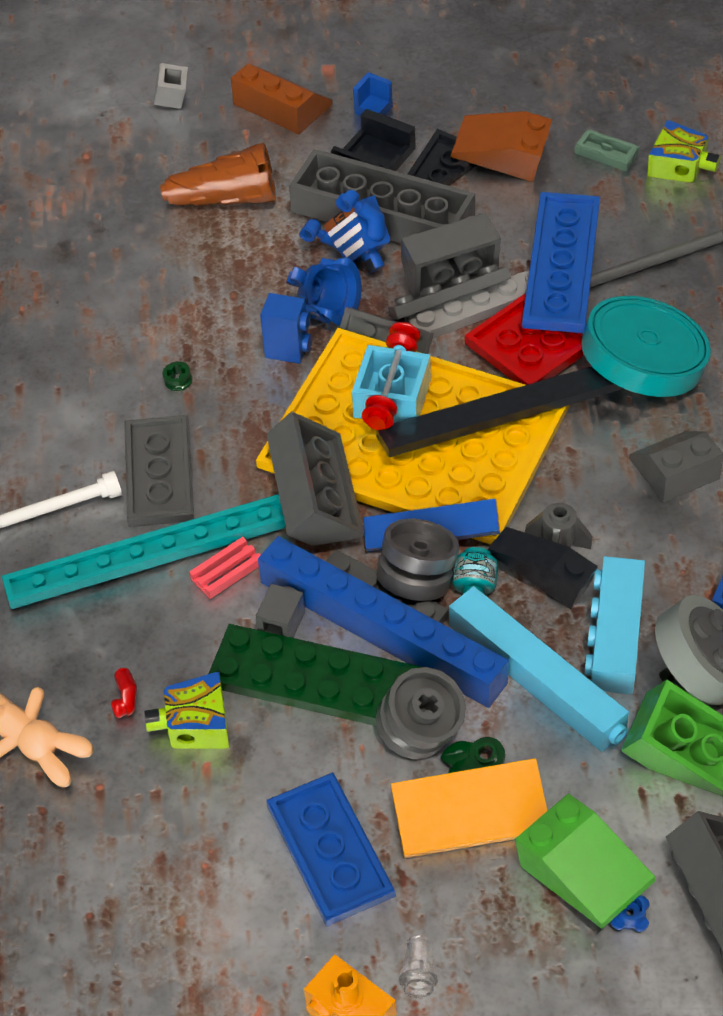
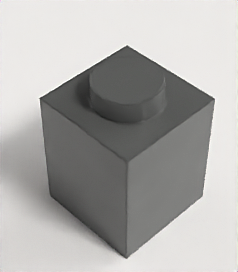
(281, 611)

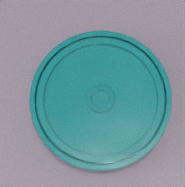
(645, 346)

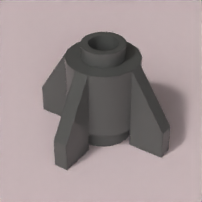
(560, 525)

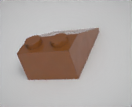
(503, 142)

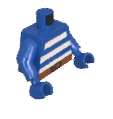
(354, 232)

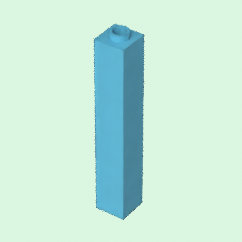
(541, 670)

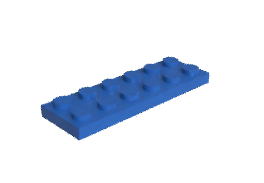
(561, 263)

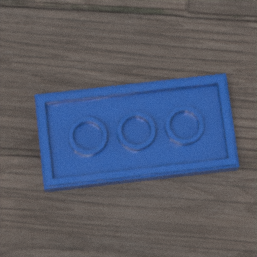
(330, 849)

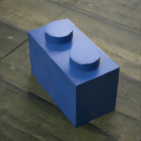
(285, 328)

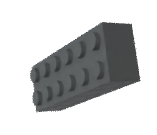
(405, 200)

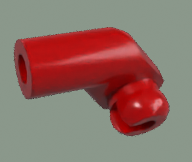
(128, 690)

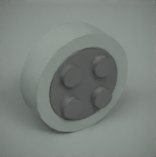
(692, 647)

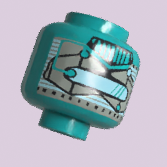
(477, 569)

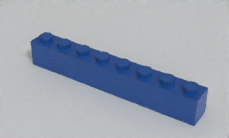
(385, 621)

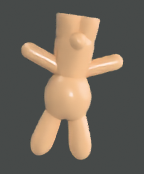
(38, 737)

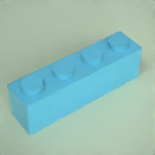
(617, 624)

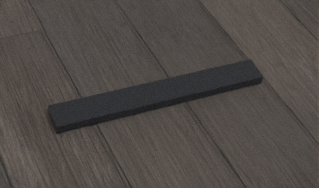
(493, 411)

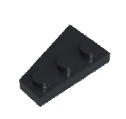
(436, 160)

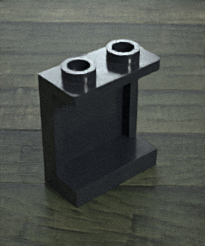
(380, 141)

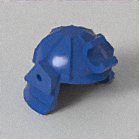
(328, 288)

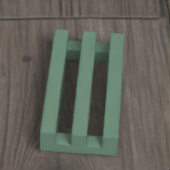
(606, 149)

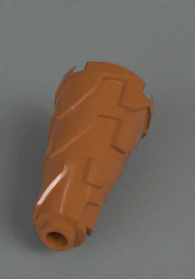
(227, 180)

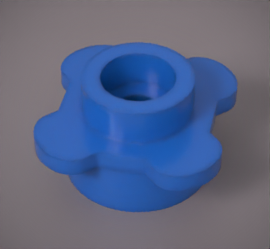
(637, 920)

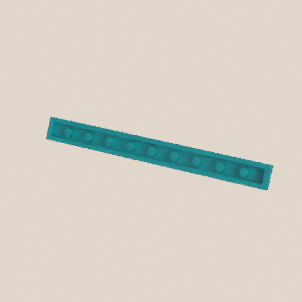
(143, 551)

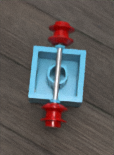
(392, 379)

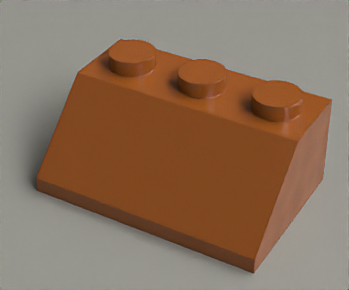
(277, 98)

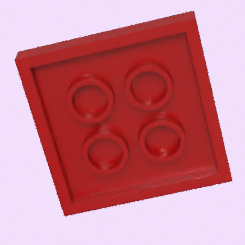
(523, 352)

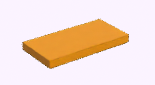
(467, 807)

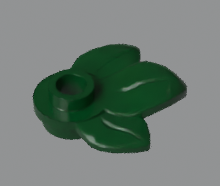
(466, 755)

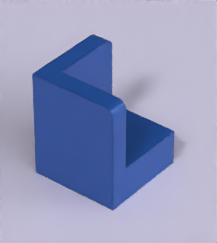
(373, 94)

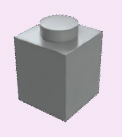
(170, 85)

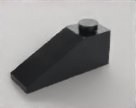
(545, 564)

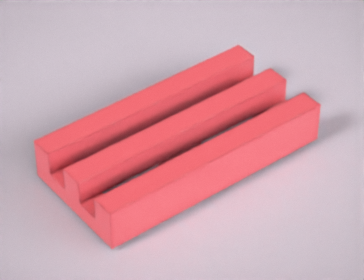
(223, 564)

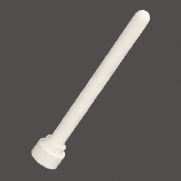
(105, 486)

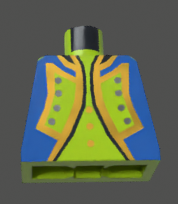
(680, 154)
(192, 714)

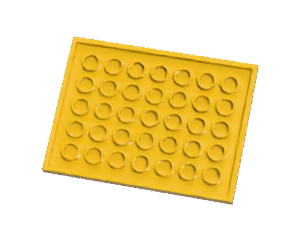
(462, 470)

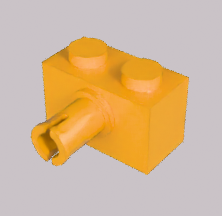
(346, 992)

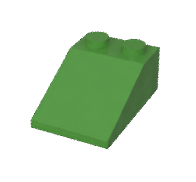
(678, 738)
(583, 861)

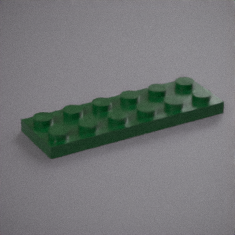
(304, 673)

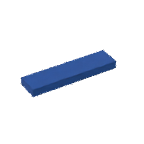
(462, 519)

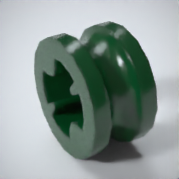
(184, 379)

